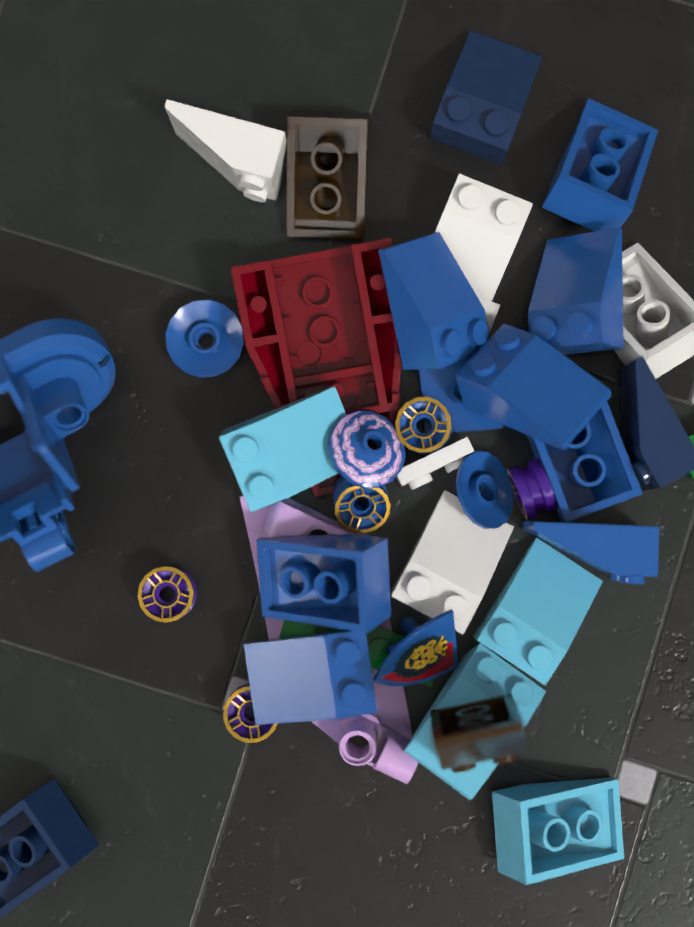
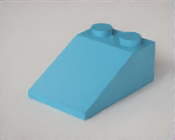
(284, 448)
(538, 611)
(477, 677)
(557, 828)

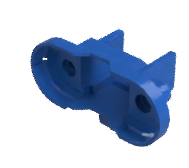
(55, 384)

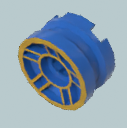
(413, 413)
(360, 516)

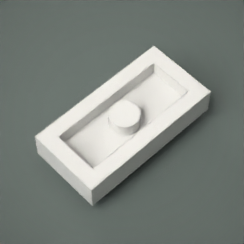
(450, 457)

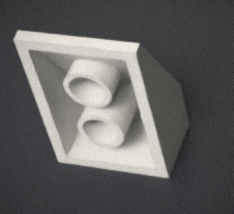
(241, 151)
(482, 231)
(655, 314)
(450, 564)

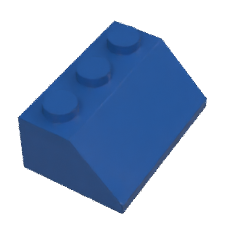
(591, 469)

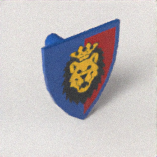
(423, 654)

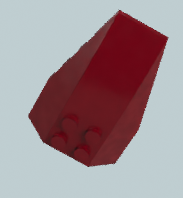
(321, 326)

